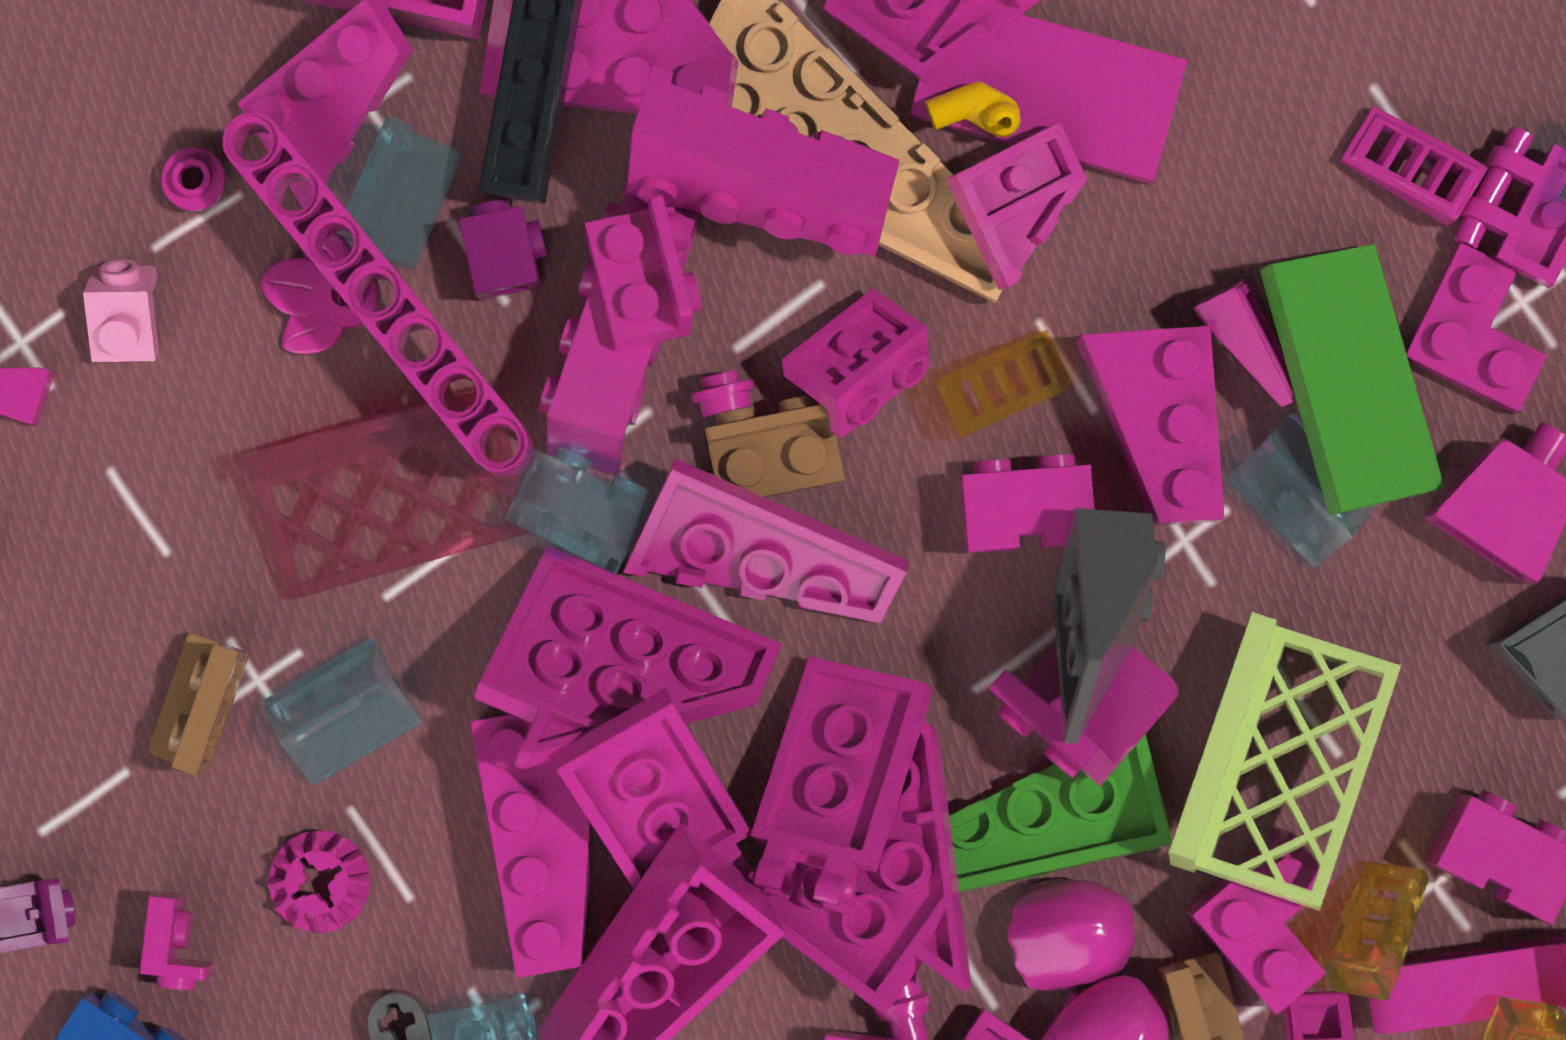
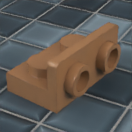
(776, 450)
(198, 704)
(1200, 999)

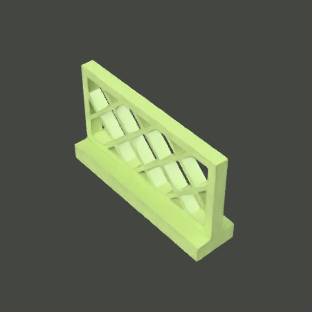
(1229, 745)

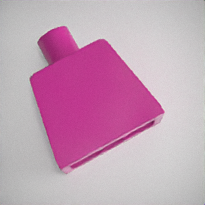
(1509, 504)

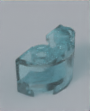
(579, 510)

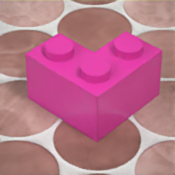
(1251, 929)

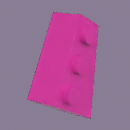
(1164, 415)

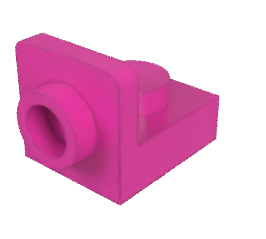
(166, 931)

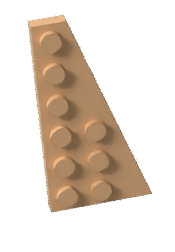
(797, 76)

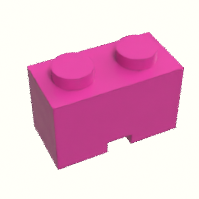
(1021, 503)
(1487, 843)

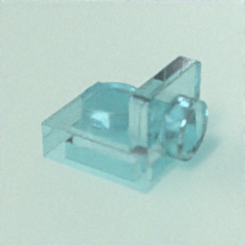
(494, 1020)

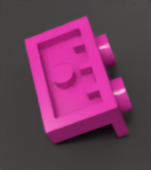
(642, 275)
(860, 360)

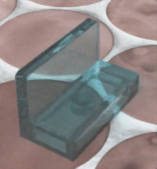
(402, 191)
(1286, 493)
(340, 712)

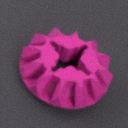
(348, 889)

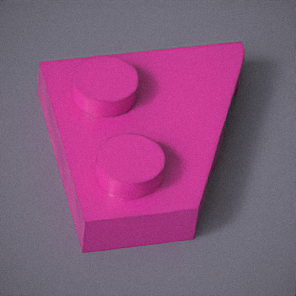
(1017, 197)

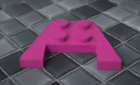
(925, 33)

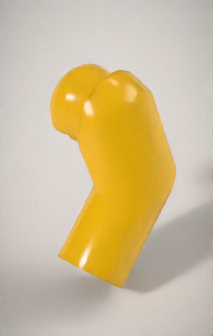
(977, 104)

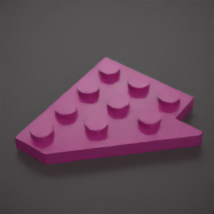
(618, 46)
(600, 644)
(903, 910)

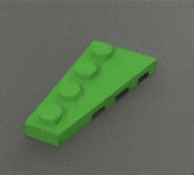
(1060, 823)

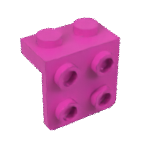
(1123, 717)

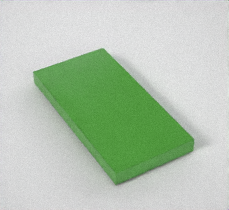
(1351, 379)

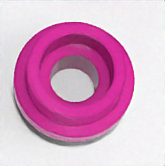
(207, 193)
(723, 393)

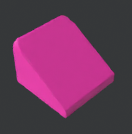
(1319, 1017)

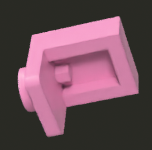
(121, 312)

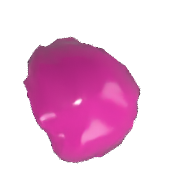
(1070, 933)
(1115, 1011)

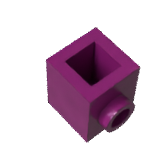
(502, 249)

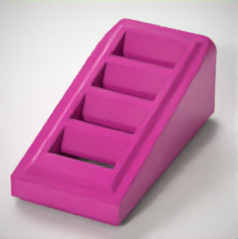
(1424, 145)
(1247, 333)

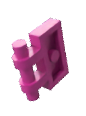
(1537, 232)

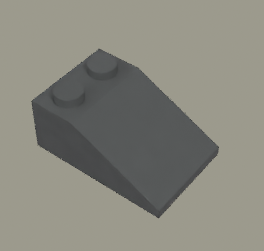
(1099, 603)

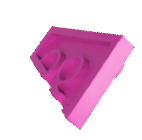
(332, 87)

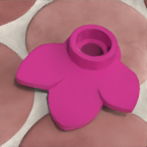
(313, 304)

